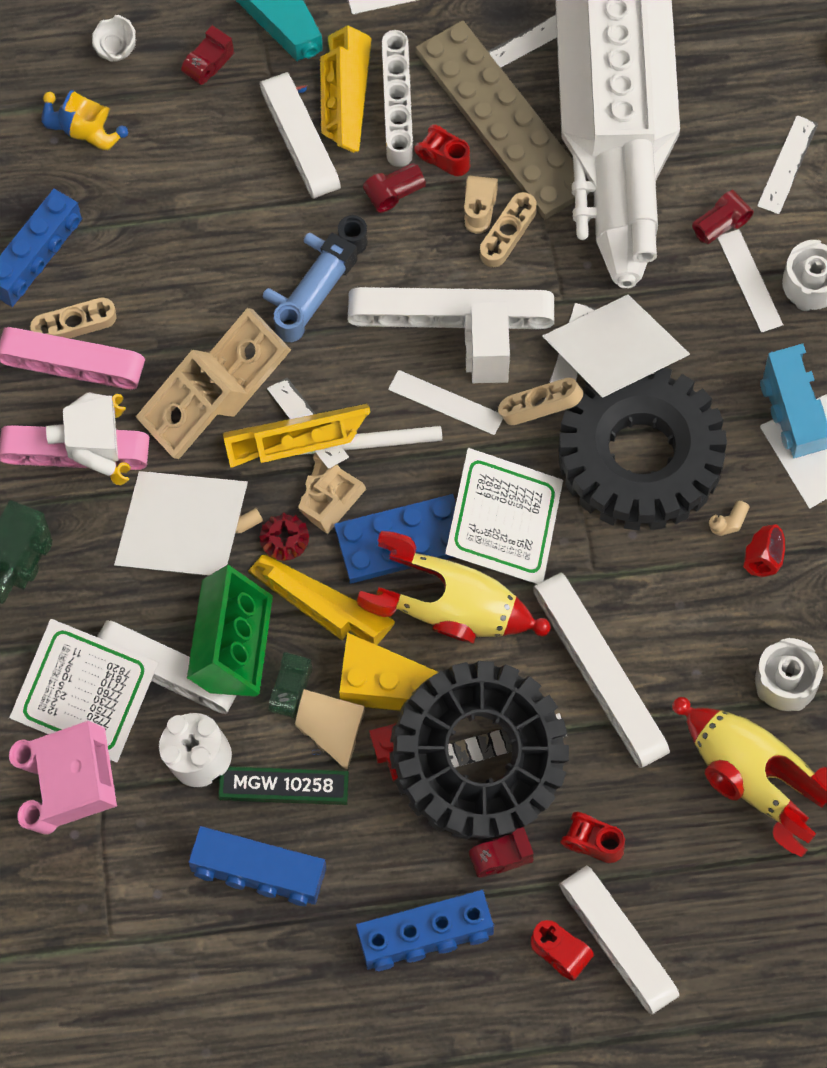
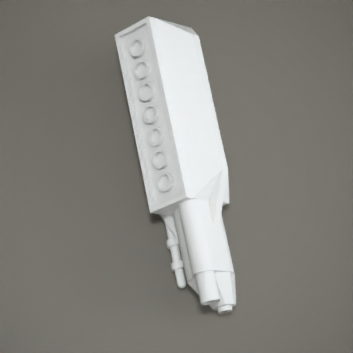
(618, 121)

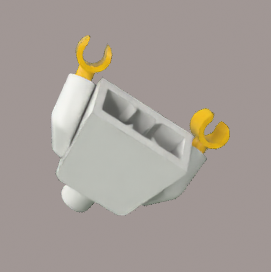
(91, 434)

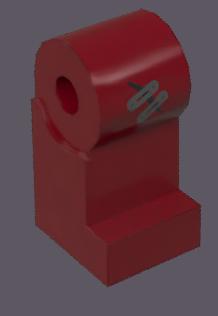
(208, 56)
(502, 854)

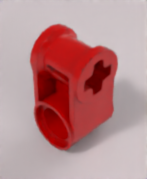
(441, 147)
(591, 838)
(563, 952)

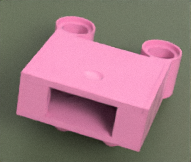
(71, 773)

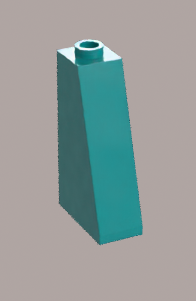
(288, 24)

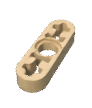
(508, 242)
(92, 306)
(559, 396)

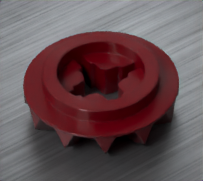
(295, 544)

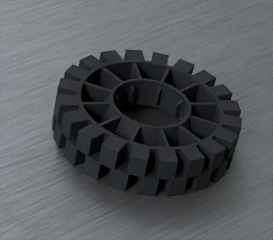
(653, 497)
(439, 789)

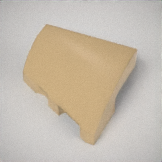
(329, 495)
(330, 724)

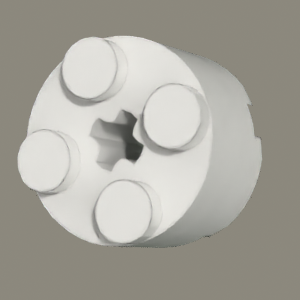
(806, 275)
(783, 691)
(195, 749)

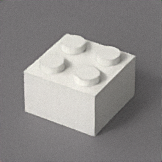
(487, 342)

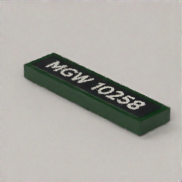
(284, 785)

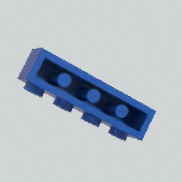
(36, 244)
(257, 866)
(425, 930)

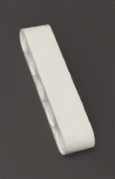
(395, 109)
(300, 135)
(171, 669)
(619, 940)

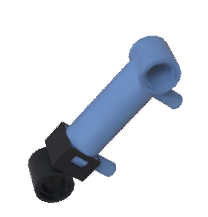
(336, 258)

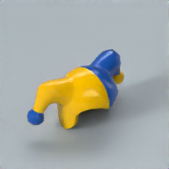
(81, 120)

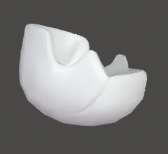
(114, 38)

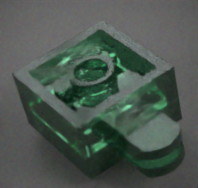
(22, 544)

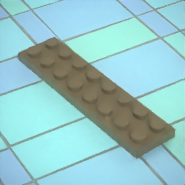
(501, 117)

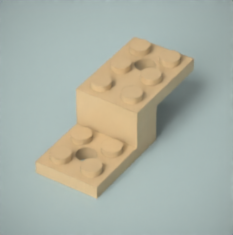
(213, 383)

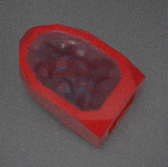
(765, 552)

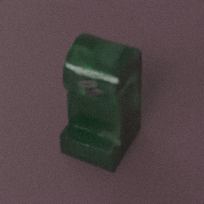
(290, 684)

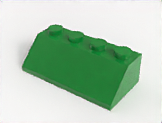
(230, 634)

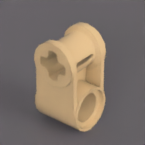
(479, 203)

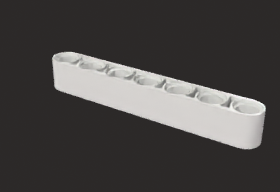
(445, 307)
(601, 670)

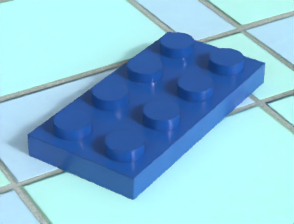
(424, 522)

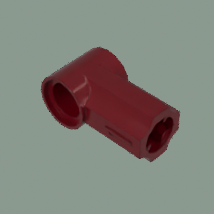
(386, 190)
(728, 213)

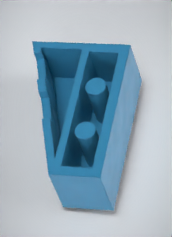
(794, 402)

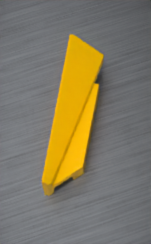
(344, 86)
(294, 435)
(321, 603)

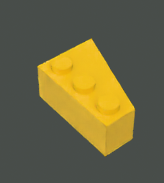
(378, 676)

